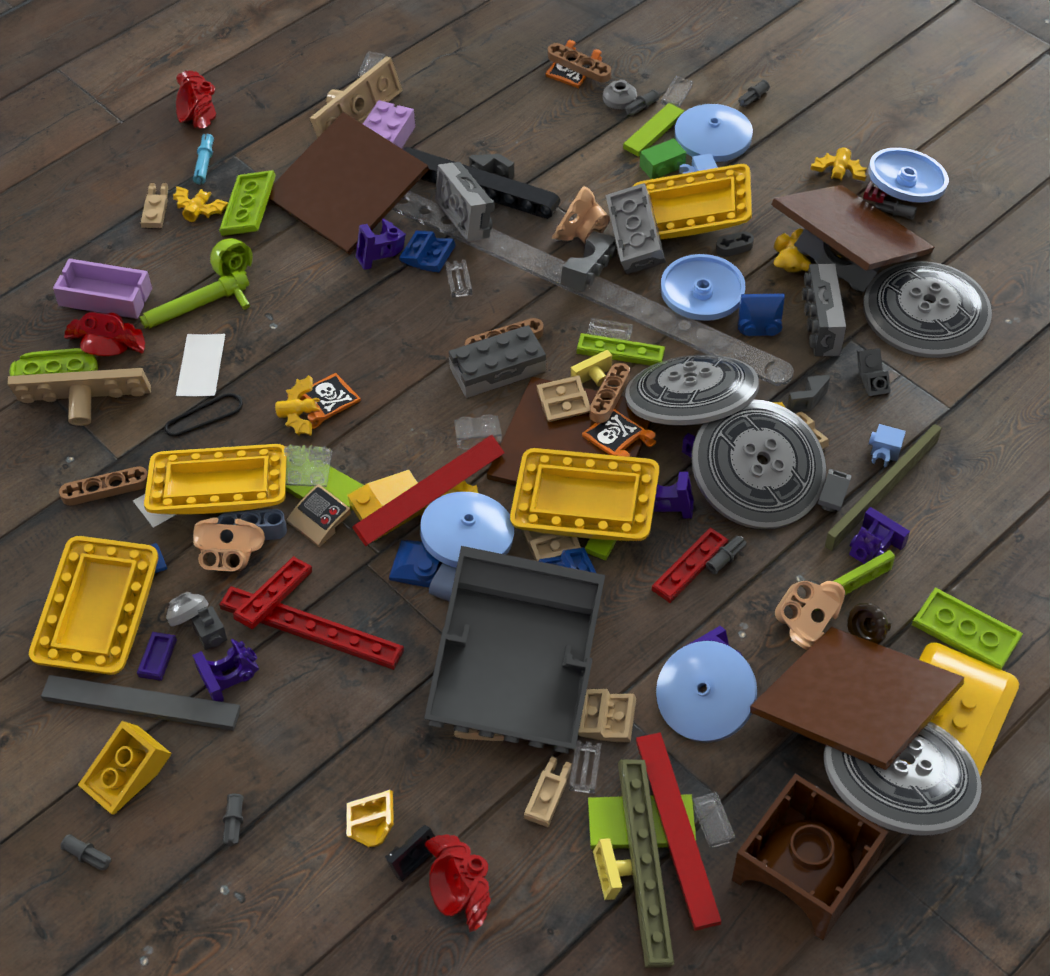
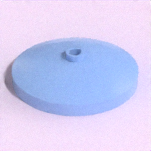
(715, 131)
(908, 175)
(702, 287)
(465, 521)
(725, 703)

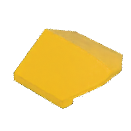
(370, 818)

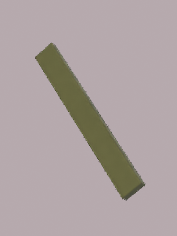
(882, 487)
(645, 864)

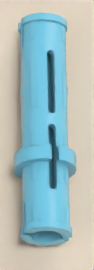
(204, 154)

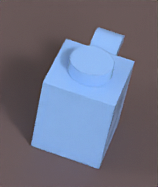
(699, 163)
(886, 443)

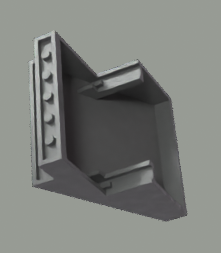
(515, 649)

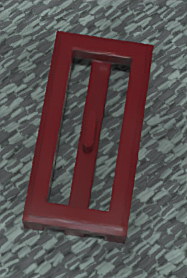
(870, 187)

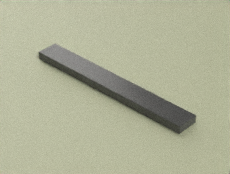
(141, 702)

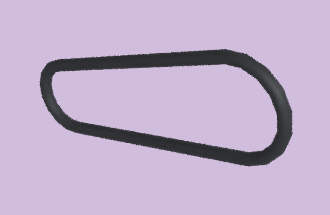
(207, 422)

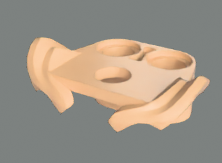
(589, 218)
(246, 539)
(826, 597)

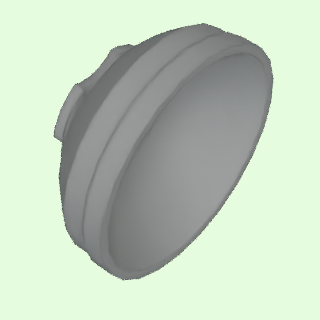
(619, 98)
(184, 608)

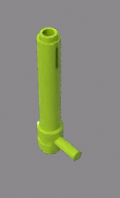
(223, 287)

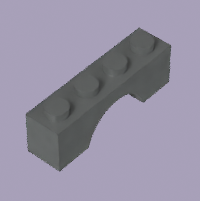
(819, 250)
(581, 272)

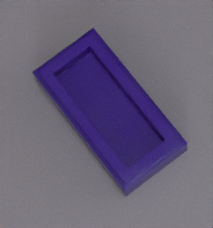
(156, 656)

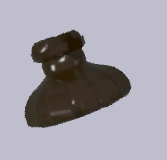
(868, 622)

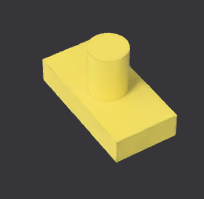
(593, 368)
(610, 869)

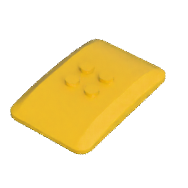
(701, 200)
(216, 479)
(585, 495)
(94, 605)
(979, 706)

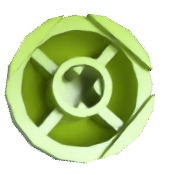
(230, 256)

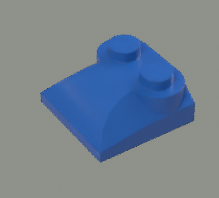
(760, 314)
(414, 564)

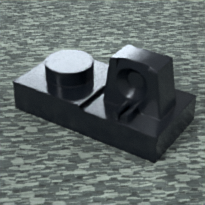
(411, 854)

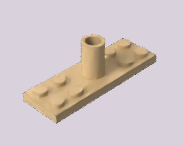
(360, 97)
(79, 388)

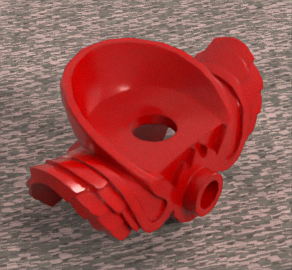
(195, 99)
(105, 334)
(458, 880)

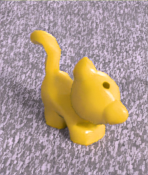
(789, 256)

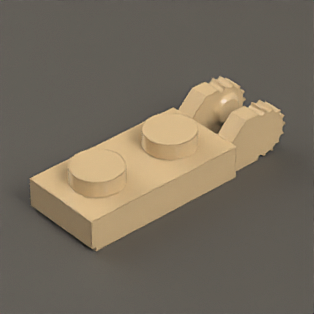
(154, 207)
(547, 793)

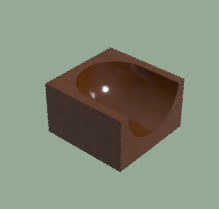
(811, 852)

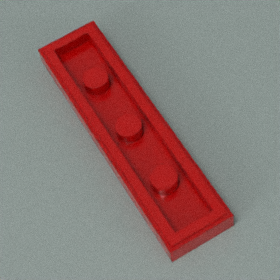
(689, 565)
(272, 593)

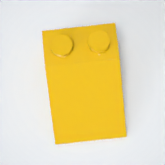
(380, 492)
(124, 767)

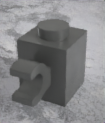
(209, 628)

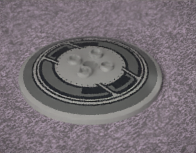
(925, 329)
(692, 389)
(752, 491)
(914, 799)

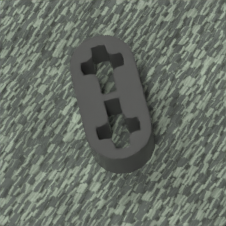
(734, 243)

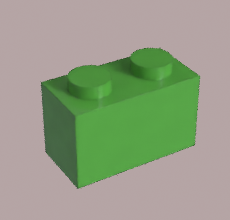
(662, 158)

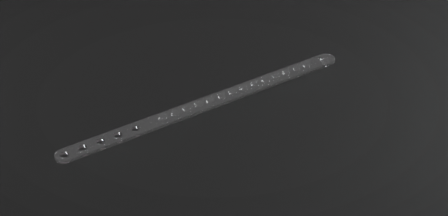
(607, 294)

